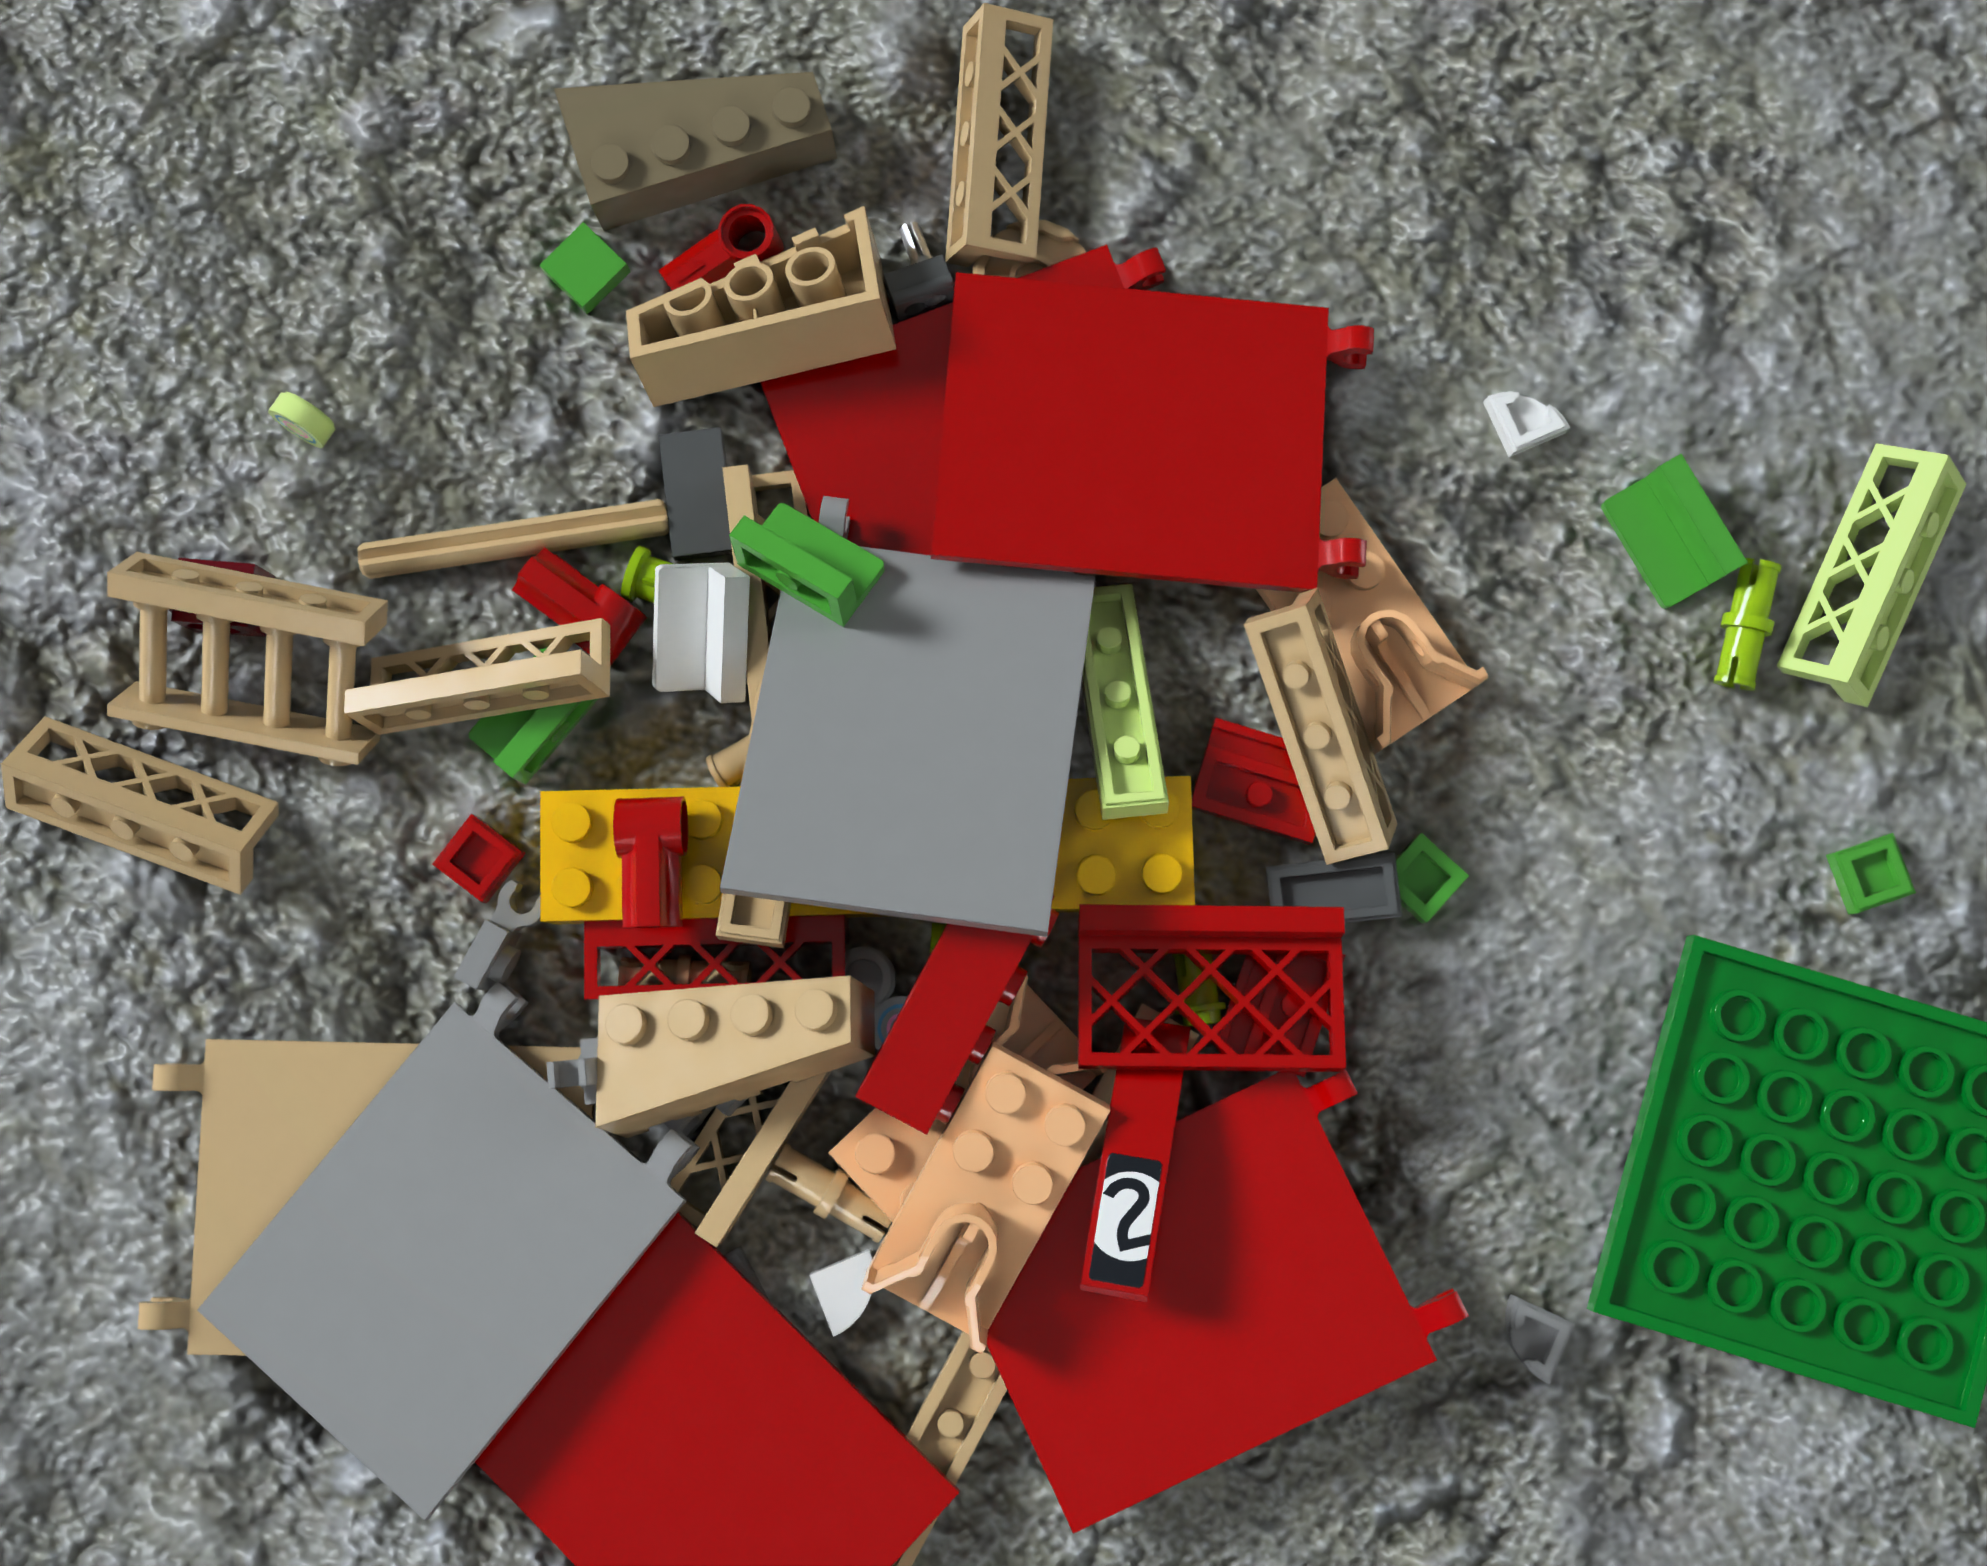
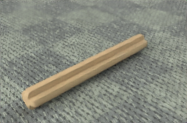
(513, 539)

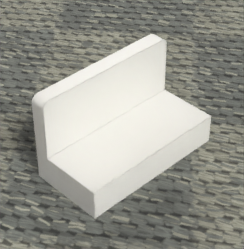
(701, 629)

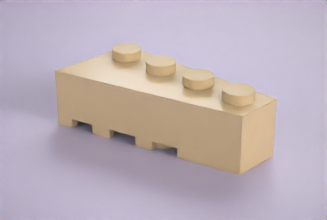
(704, 1046)

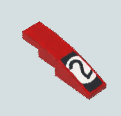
(1134, 1172)

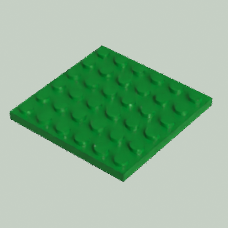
(1810, 1183)

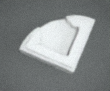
(1523, 421)
(840, 1290)

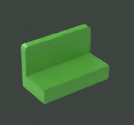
(1673, 533)
(807, 561)
(527, 738)

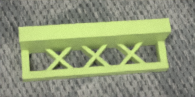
(1893, 581)

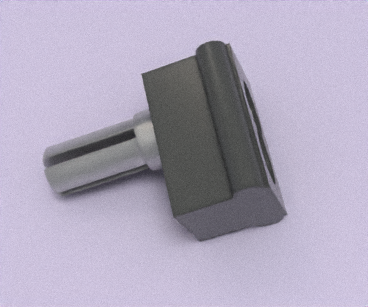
(922, 284)

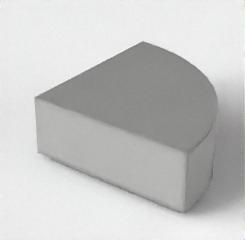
(1536, 1336)

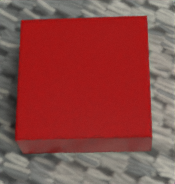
(478, 858)

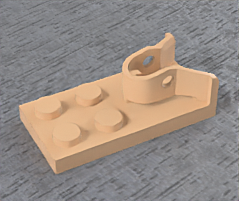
(1385, 634)
(889, 1155)
(987, 1192)

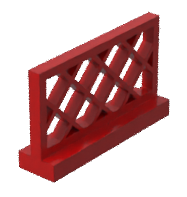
(1220, 931)

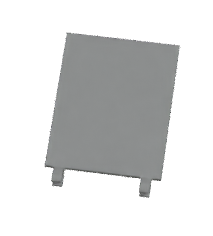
(916, 745)
(445, 1254)

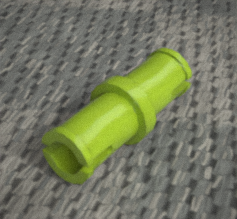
(1747, 624)

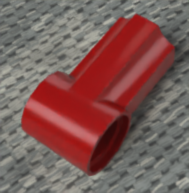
(716, 253)
(570, 597)
(651, 841)

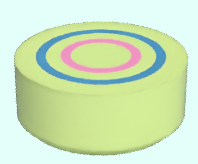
(302, 419)

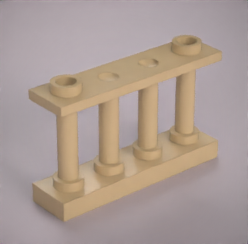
(280, 611)

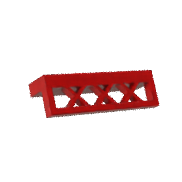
(701, 934)

